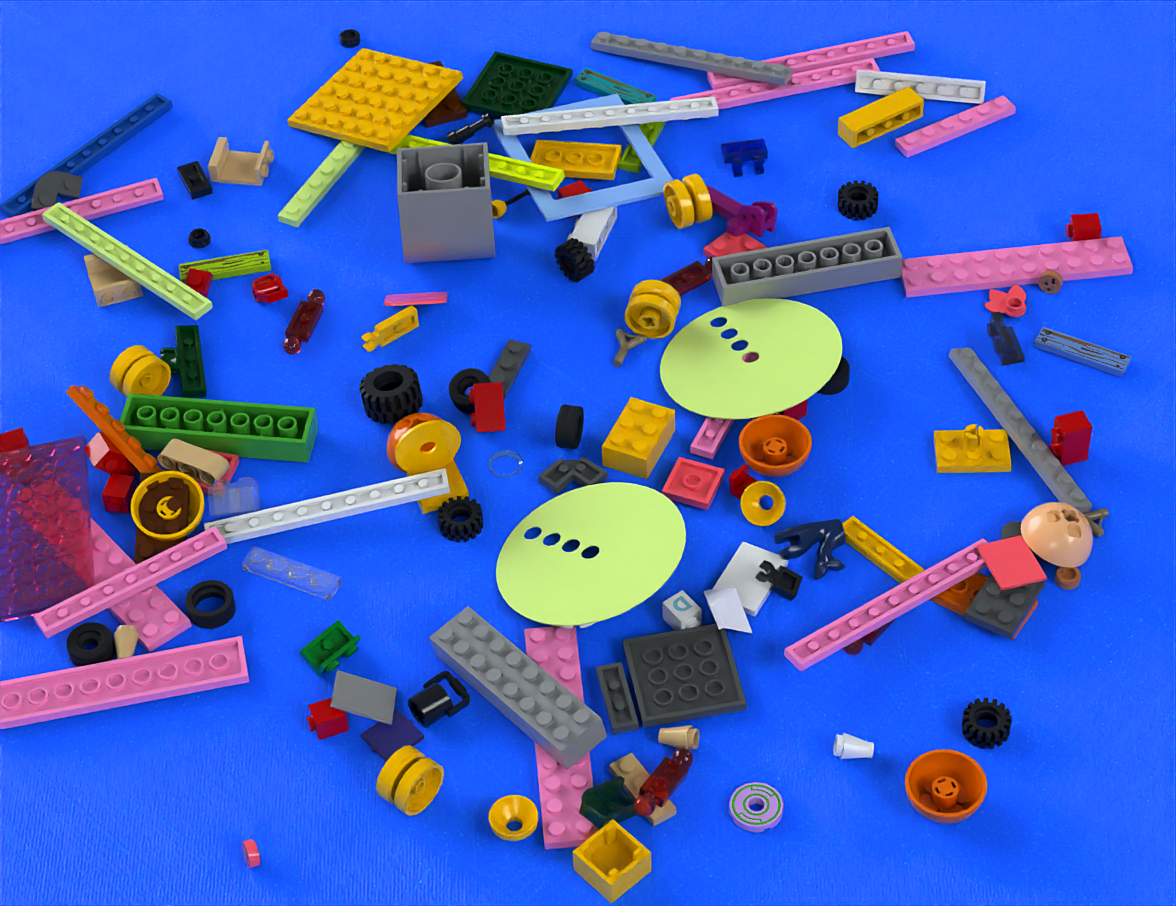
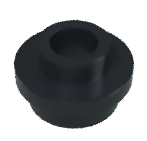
(199, 238)

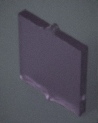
(387, 738)

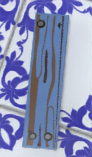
(1082, 351)

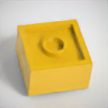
(612, 861)

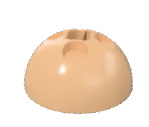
(1058, 534)

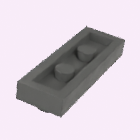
(510, 364)
(617, 698)

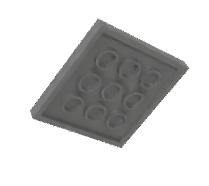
(683, 675)

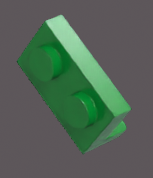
(329, 647)

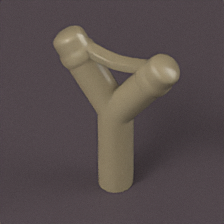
(626, 345)
(1094, 515)

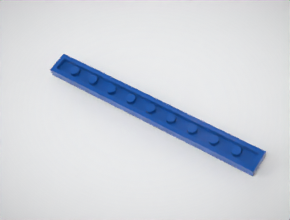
(94, 149)

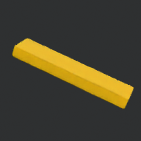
(879, 551)

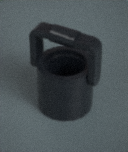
(433, 701)

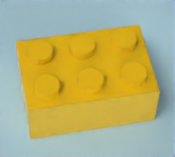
(638, 438)

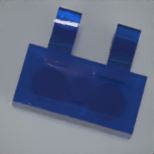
(745, 151)

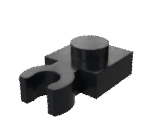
(782, 580)

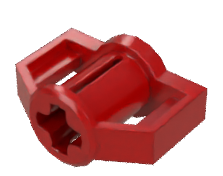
(268, 289)

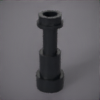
(466, 132)

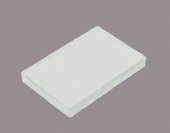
(741, 575)

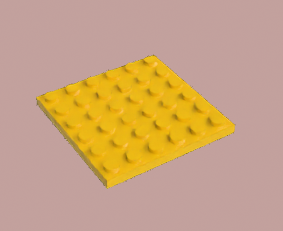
(375, 99)

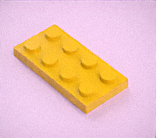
(578, 158)

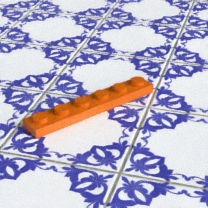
(113, 429)

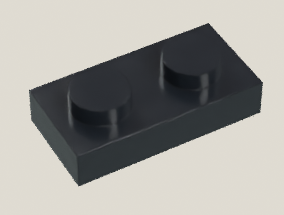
(194, 180)

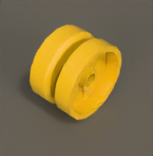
(687, 201)
(652, 309)
(139, 372)
(409, 780)

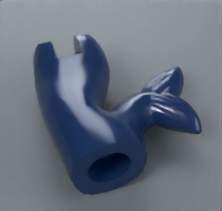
(804, 536)

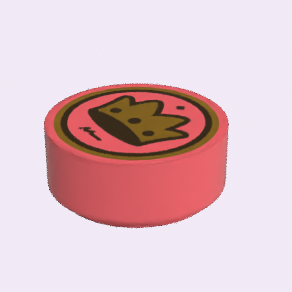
(251, 853)

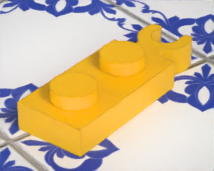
(391, 328)

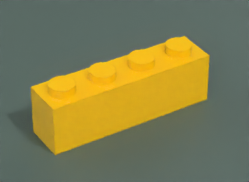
(880, 117)

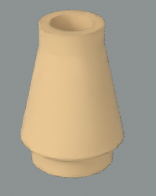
(125, 641)
(680, 737)

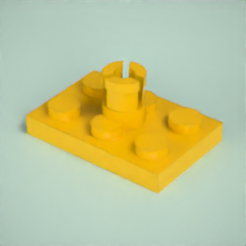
(972, 450)

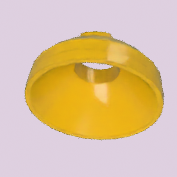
(751, 503)
(513, 809)

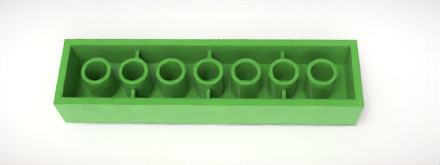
(222, 426)

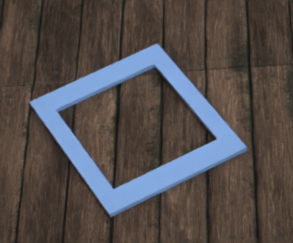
(599, 199)

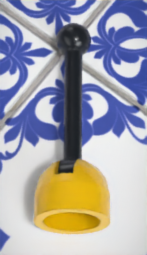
(500, 207)

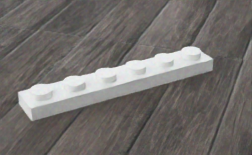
(925, 86)

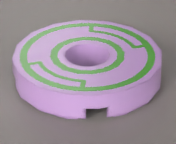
(756, 794)

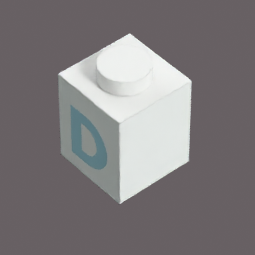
(681, 612)

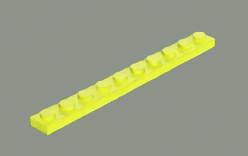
(502, 167)

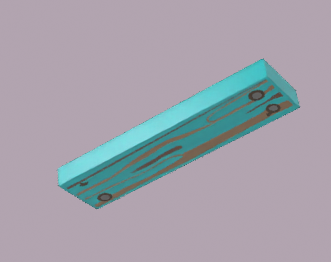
(607, 86)

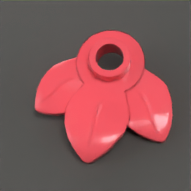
(1007, 303)

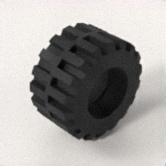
(391, 393)

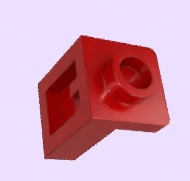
(199, 281)
(739, 481)

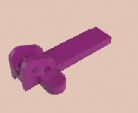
(742, 218)

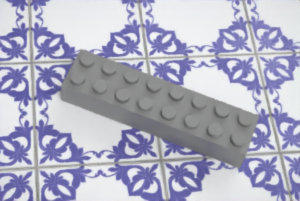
(807, 266)
(518, 687)

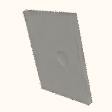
(363, 697)

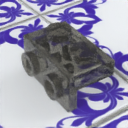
(1004, 340)

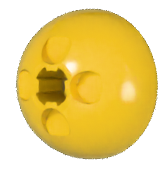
(196, 504)

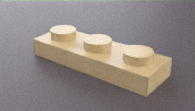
(635, 777)

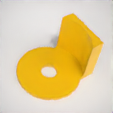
(447, 443)

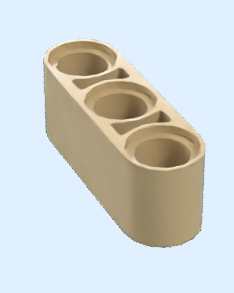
(201, 463)

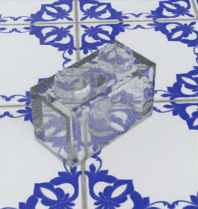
(234, 498)

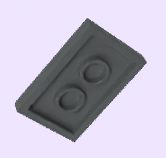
(1002, 610)

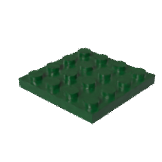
(516, 86)

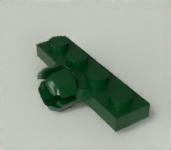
(187, 361)

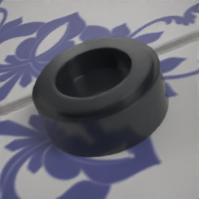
(350, 38)

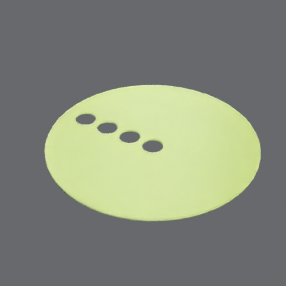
(796, 358)
(638, 546)

